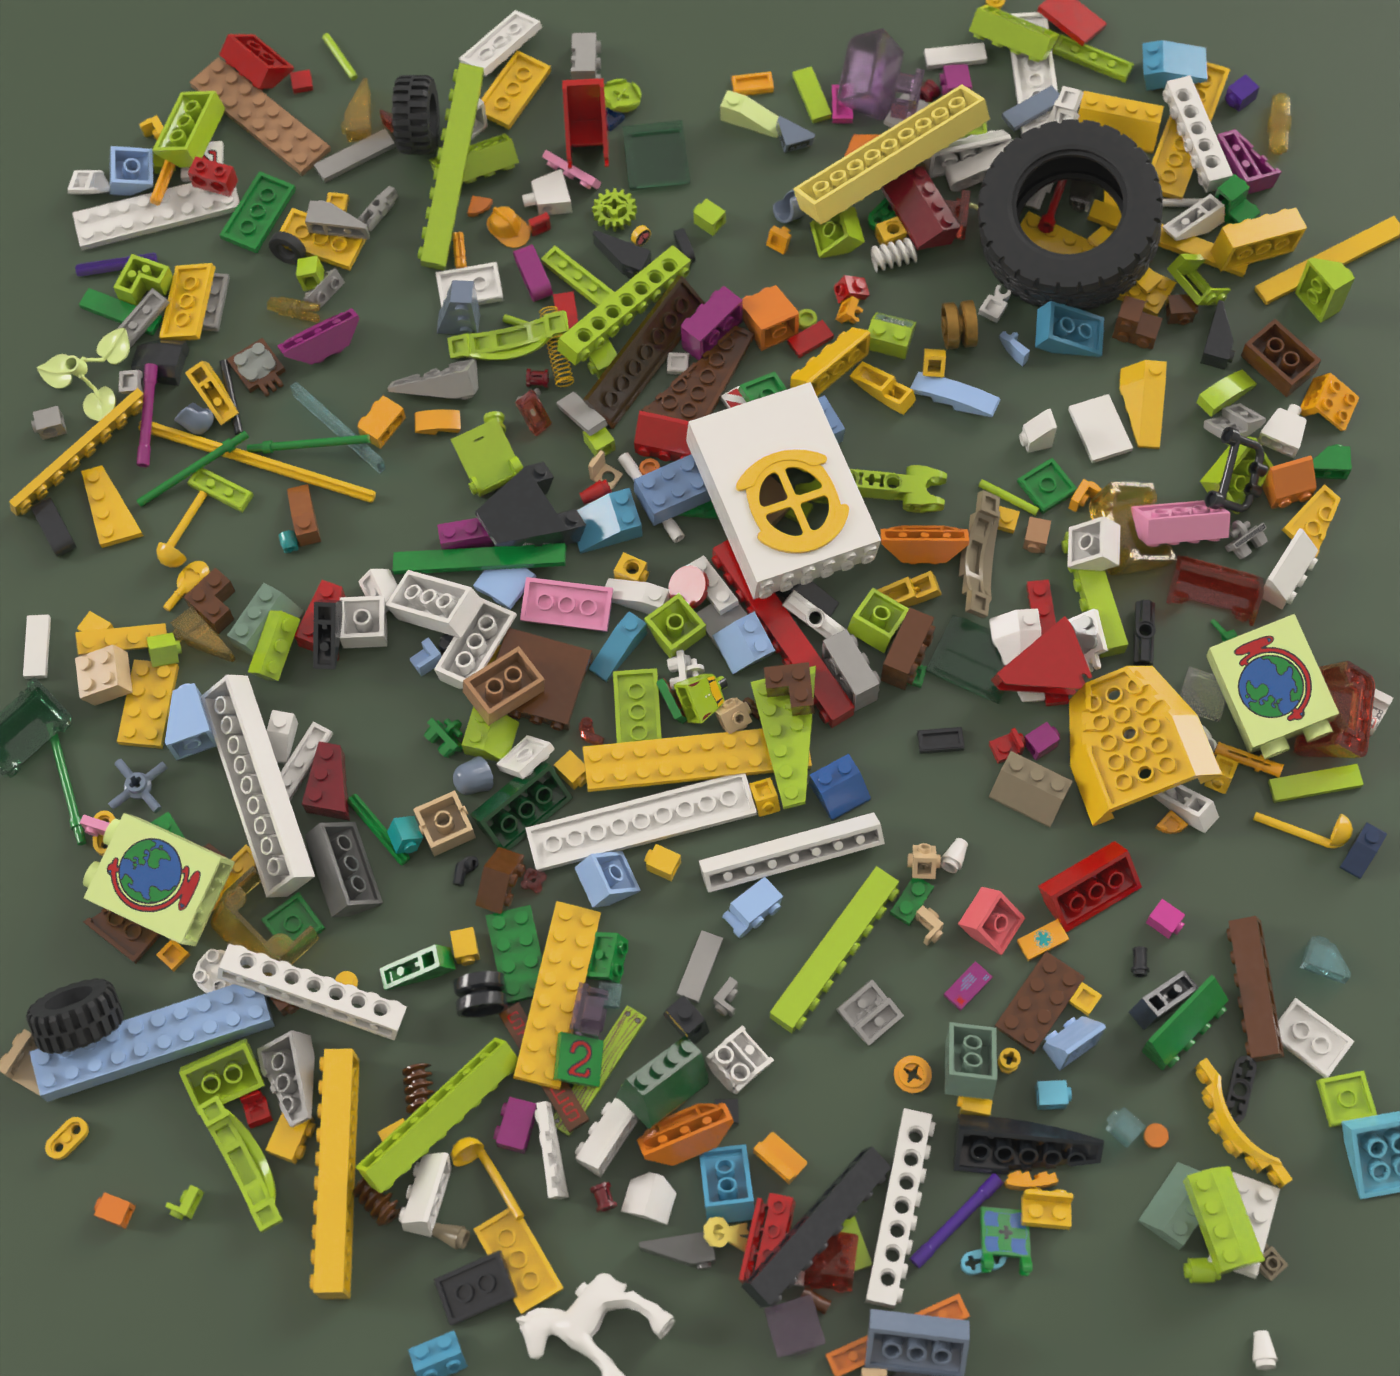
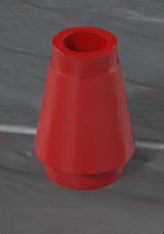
(595, 491)

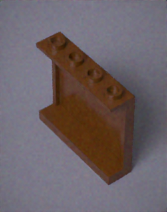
(563, 670)

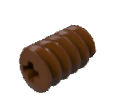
(416, 1086)
(376, 1203)

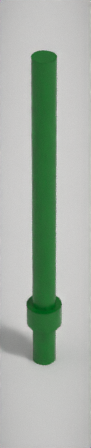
(228, 446)
(269, 446)
(68, 791)

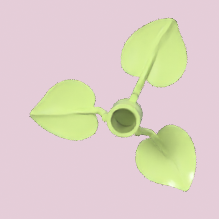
(60, 367)

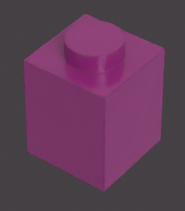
(1042, 740)

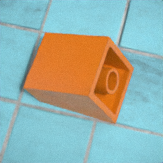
(770, 317)

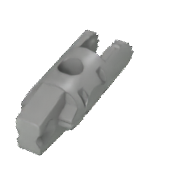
(379, 208)

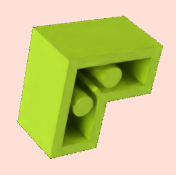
(142, 275)

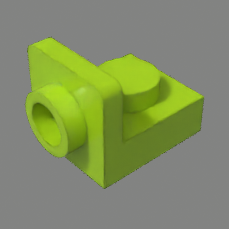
(189, 1202)

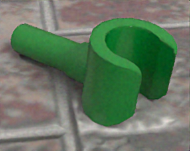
(1224, 635)

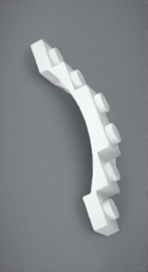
(1064, 108)

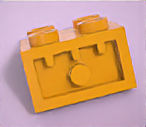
(1330, 399)

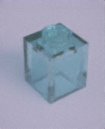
(1124, 1126)

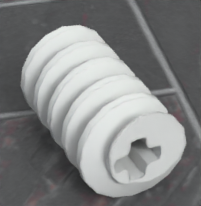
(893, 253)

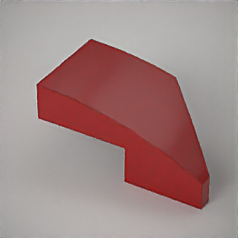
(256, 1108)

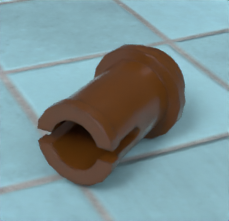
(821, 1303)

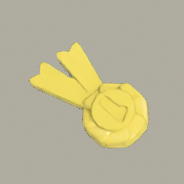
(718, 1233)

